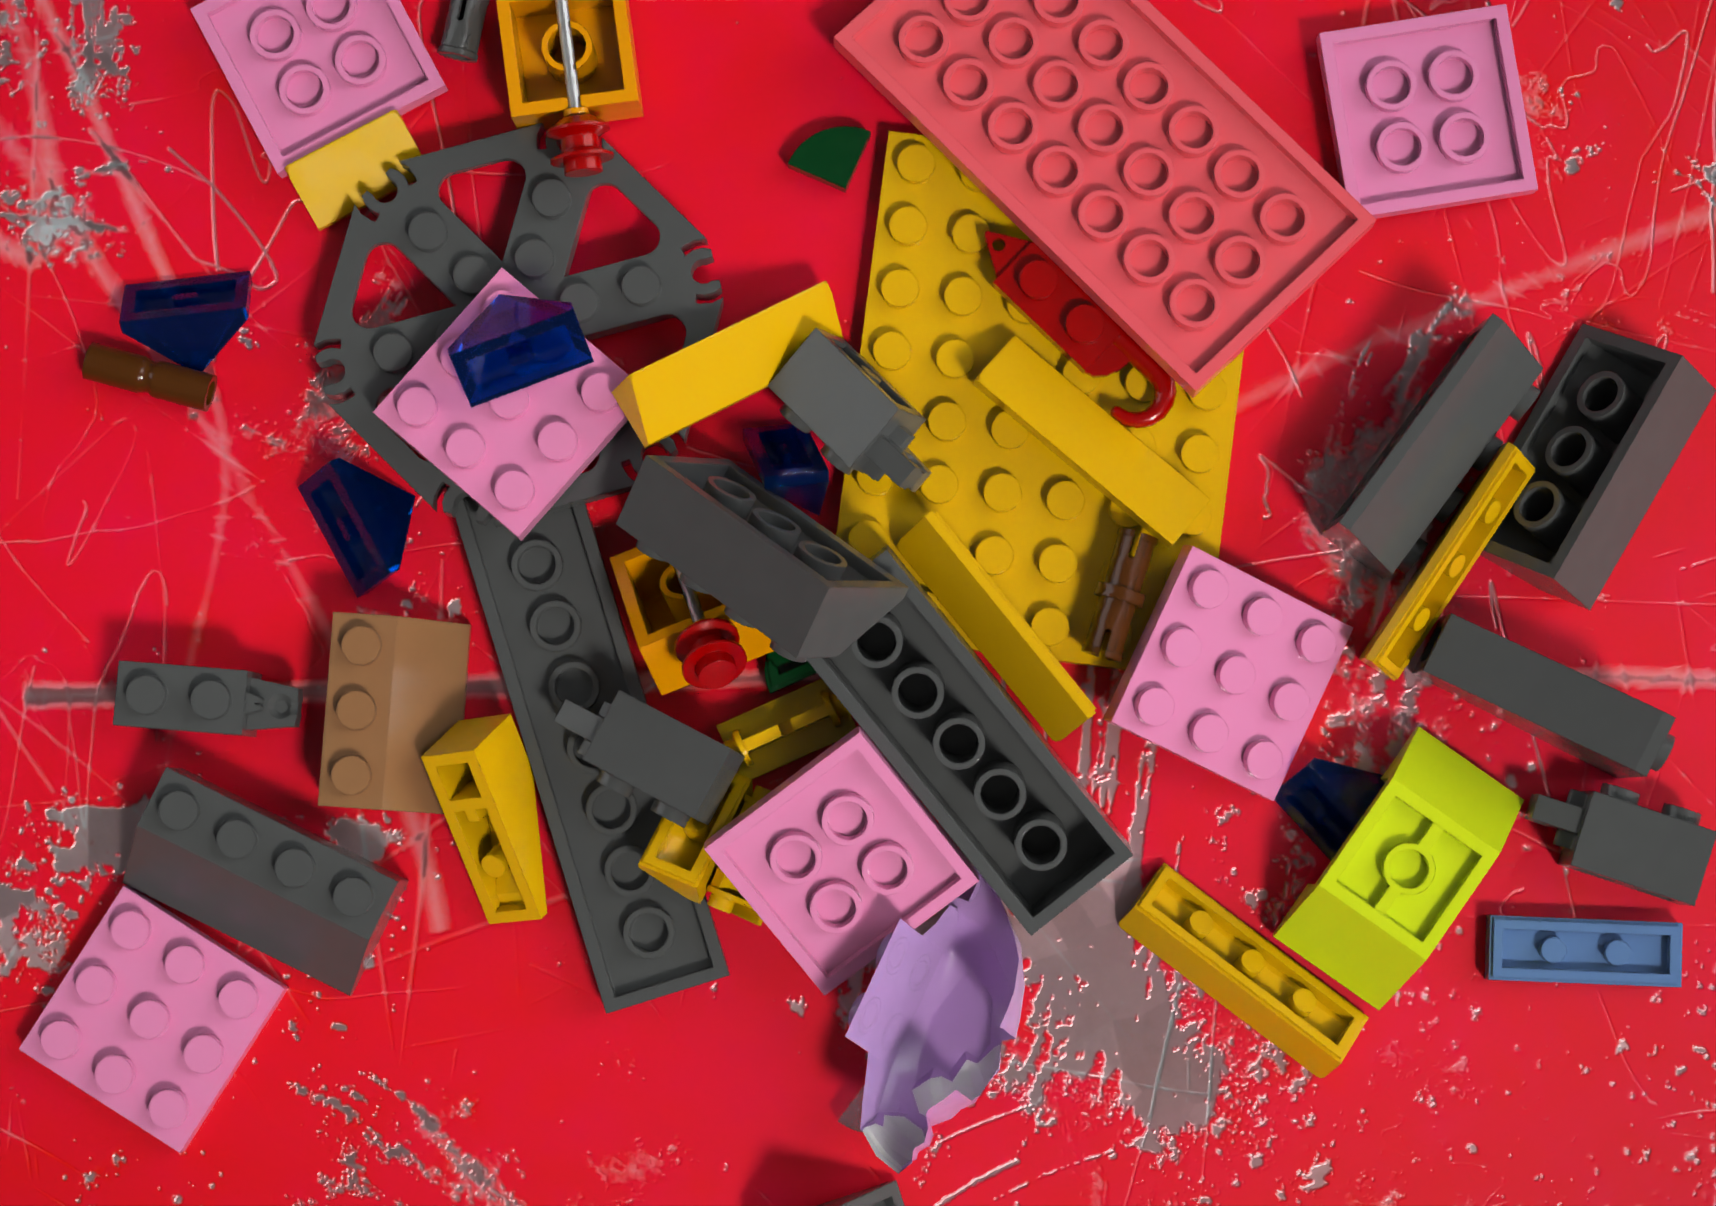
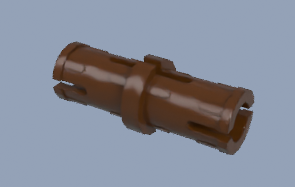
(1119, 594)

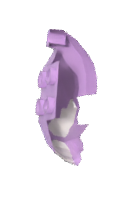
(936, 1021)

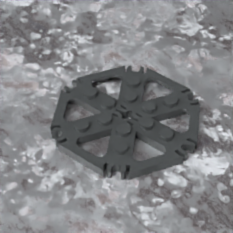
(537, 256)

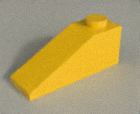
(492, 814)

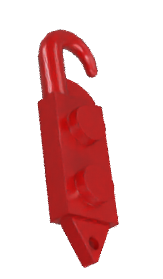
(1074, 323)

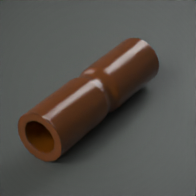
(141, 374)

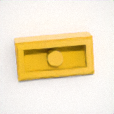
(343, 170)
(678, 853)

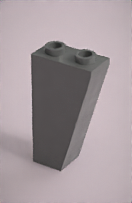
(1547, 699)

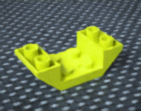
(1402, 871)

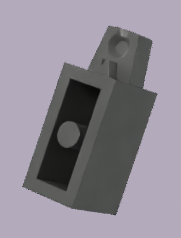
(851, 410)
(202, 700)
(654, 754)
(1628, 843)

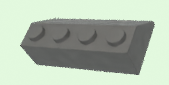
(1435, 449)
(1599, 458)
(757, 555)
(261, 879)

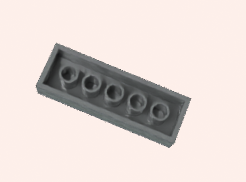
(974, 757)

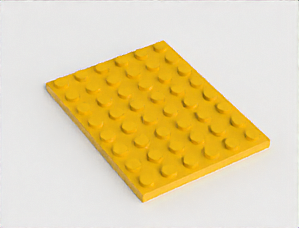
(996, 485)

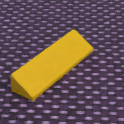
(722, 366)
(1091, 441)
(1448, 562)
(995, 627)
(1243, 972)

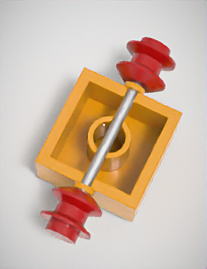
(572, 70)
(680, 629)

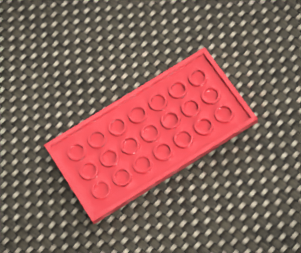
(1118, 162)

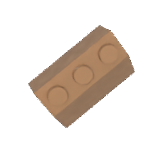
(388, 701)

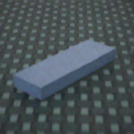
(1583, 951)

